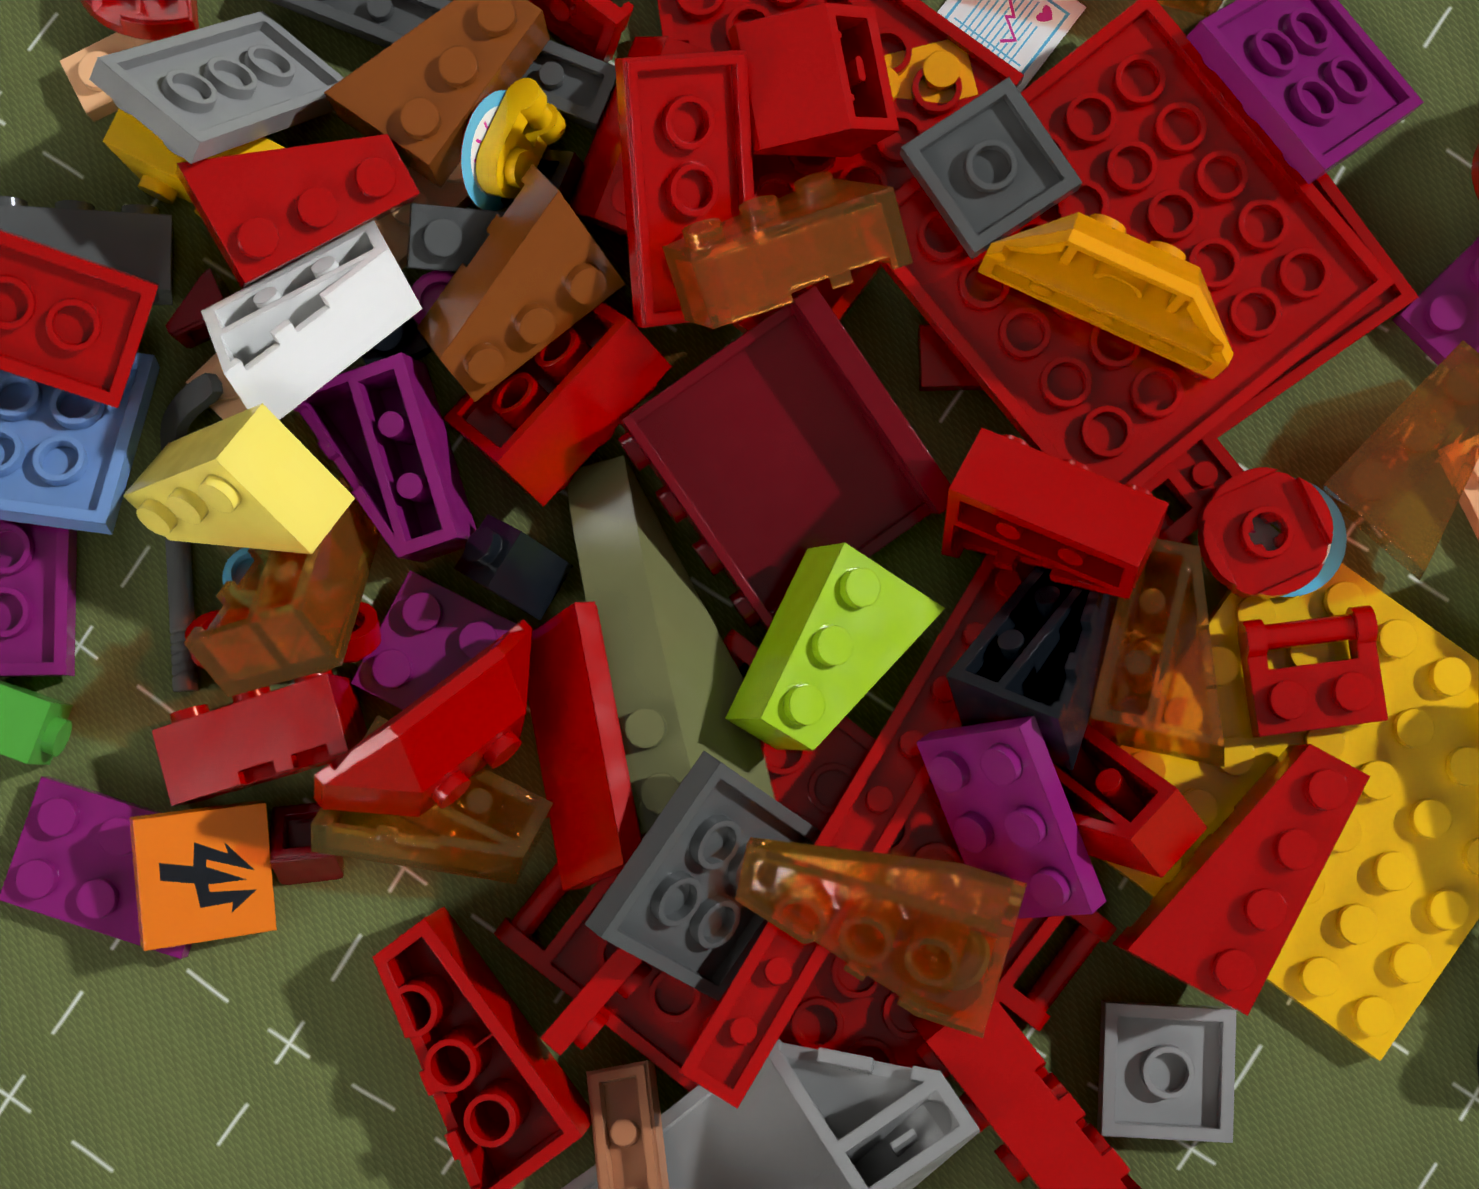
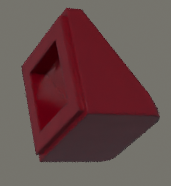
(187, 322)
(291, 848)

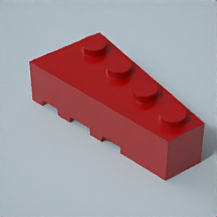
(479, 1057)
(1023, 1105)

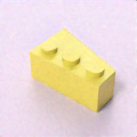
(240, 487)

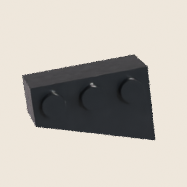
(1038, 661)

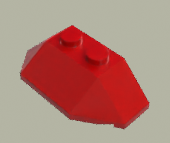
(438, 739)

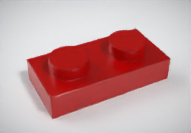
(582, 1017)

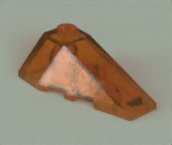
(905, 921)

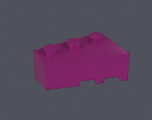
(395, 454)

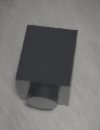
(513, 566)

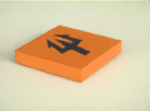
(202, 874)

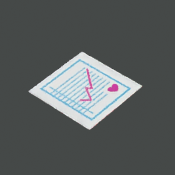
(1015, 30)

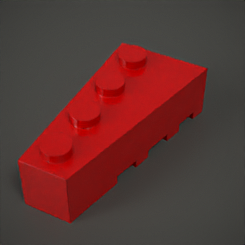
(1249, 879)

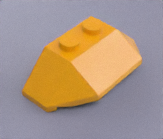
(1117, 285)

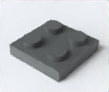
(990, 168)

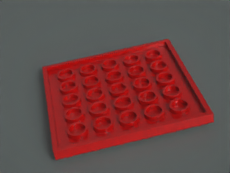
(1174, 165)

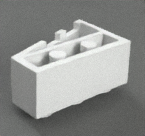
(310, 320)

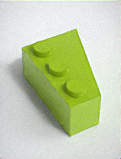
(827, 646)

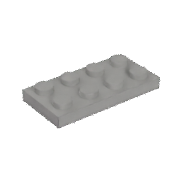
(218, 85)

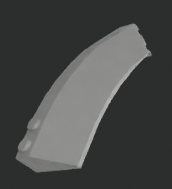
(814, 1125)

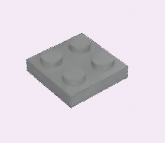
(1166, 1071)

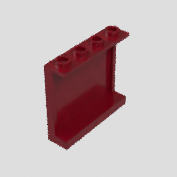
(784, 452)

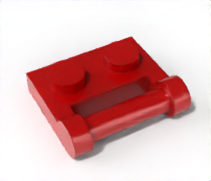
(1312, 693)

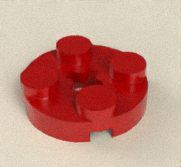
(1277, 498)

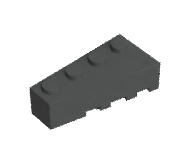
(129, 240)

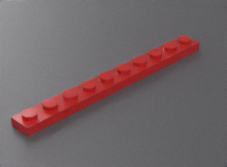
(864, 820)

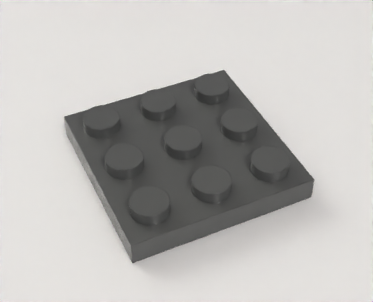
(682, 881)

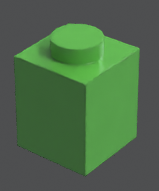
(32, 725)

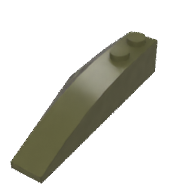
(659, 640)

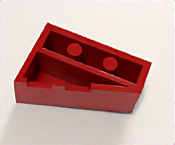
(294, 200)
(1050, 516)
(258, 737)
(1127, 808)

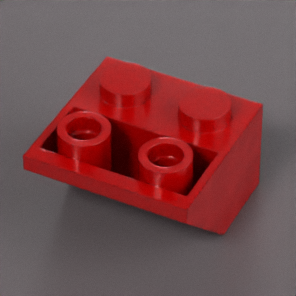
(816, 81)

